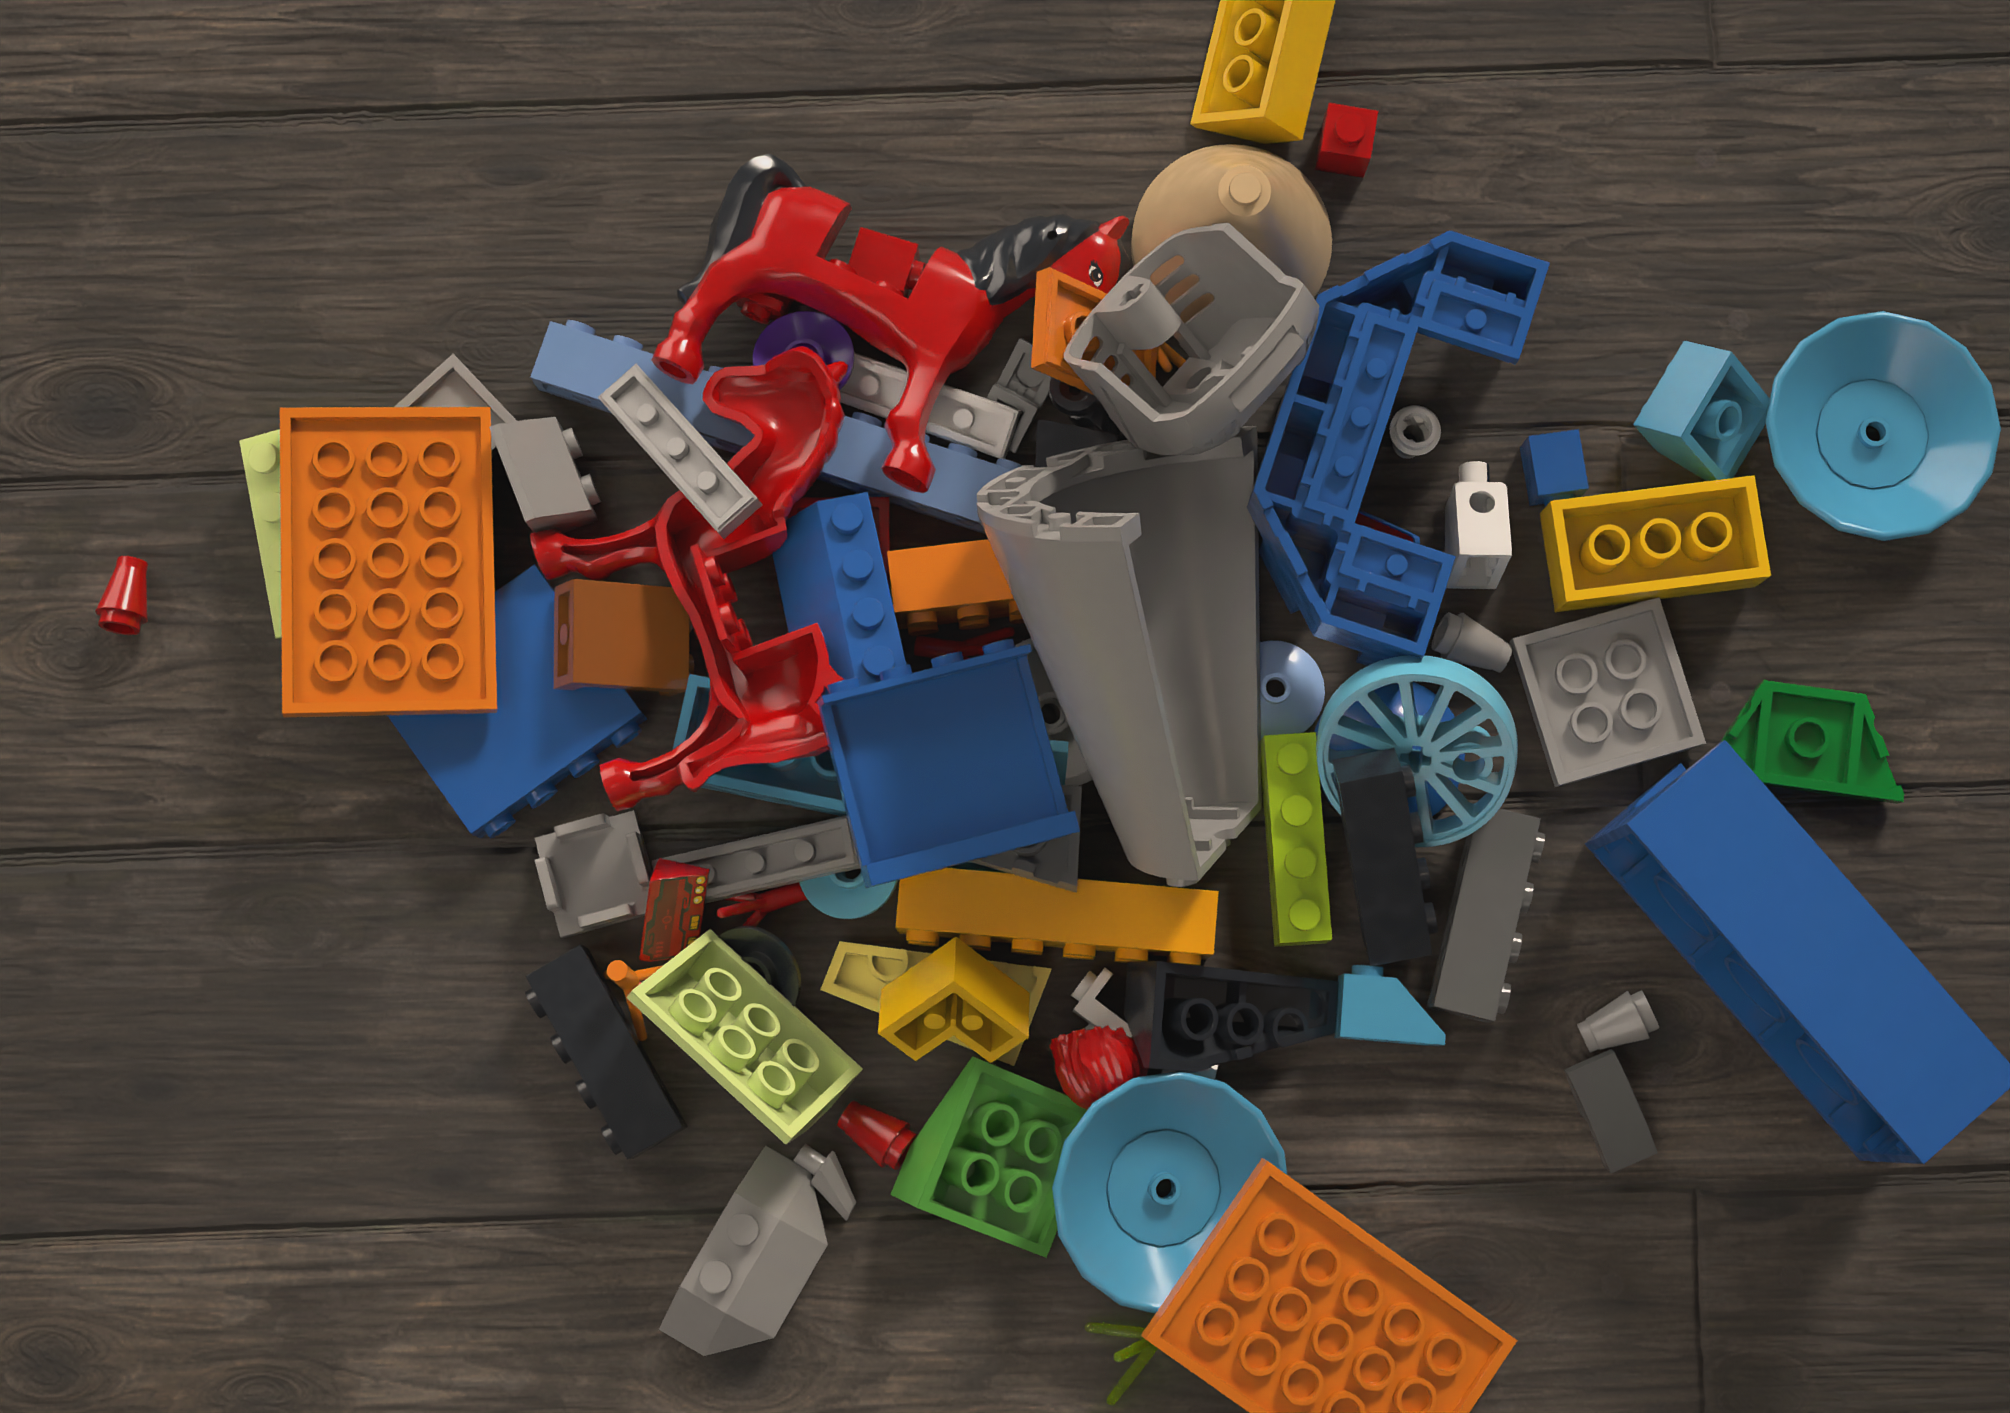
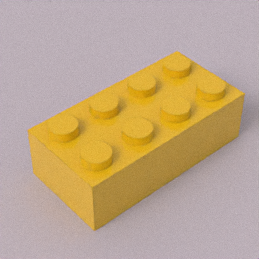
(1654, 543)

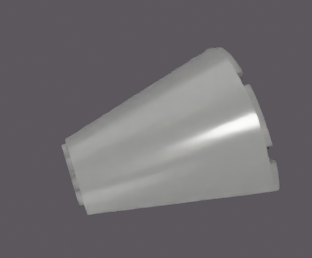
(1149, 631)

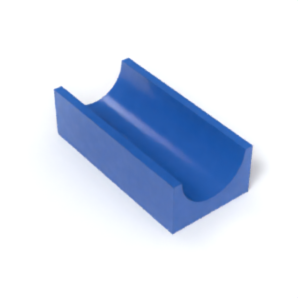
(1802, 960)

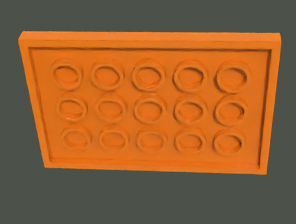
(387, 561)
(1319, 1316)

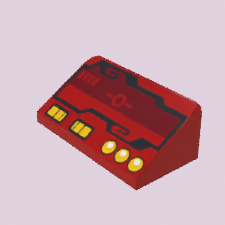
(673, 909)

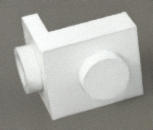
(1090, 1008)

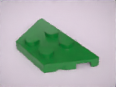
(1814, 742)

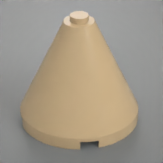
(1252, 192)

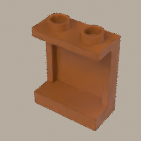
(620, 637)

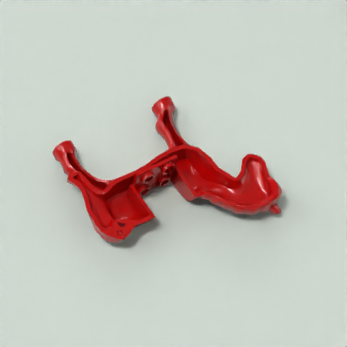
(762, 693)

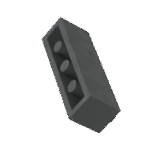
(1484, 917)

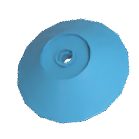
(1922, 398)
(1119, 1151)

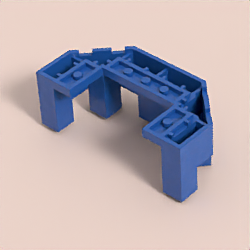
(1343, 576)

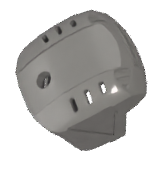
(1235, 345)

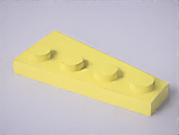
(863, 970)

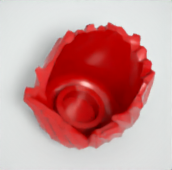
(1095, 1062)

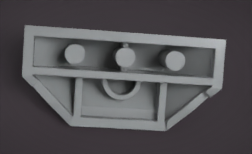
(751, 1260)

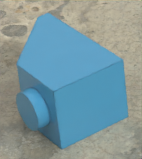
(1382, 1010)

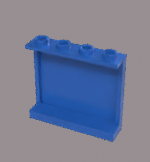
(538, 736)
(944, 763)

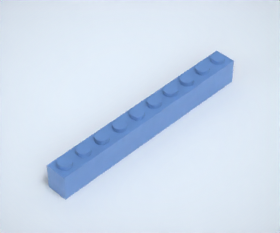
(583, 365)

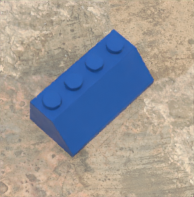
(836, 577)

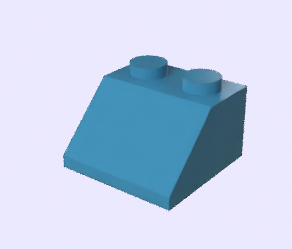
(1704, 412)

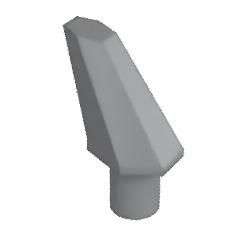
(828, 1179)

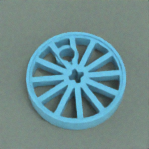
(1438, 740)

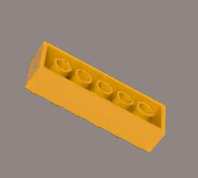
(1032, 914)

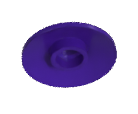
(808, 330)

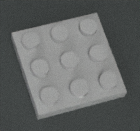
(1607, 692)

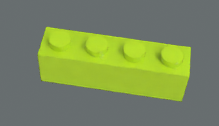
(1295, 840)

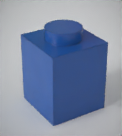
(1554, 467)

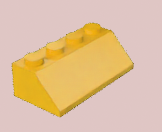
(1262, 68)

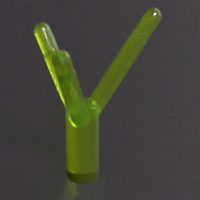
(1146, 1348)

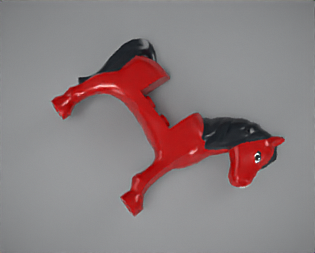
(780, 244)

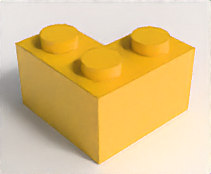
(958, 997)

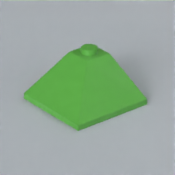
(992, 1156)

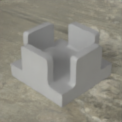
(594, 872)

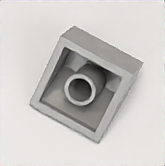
(545, 473)

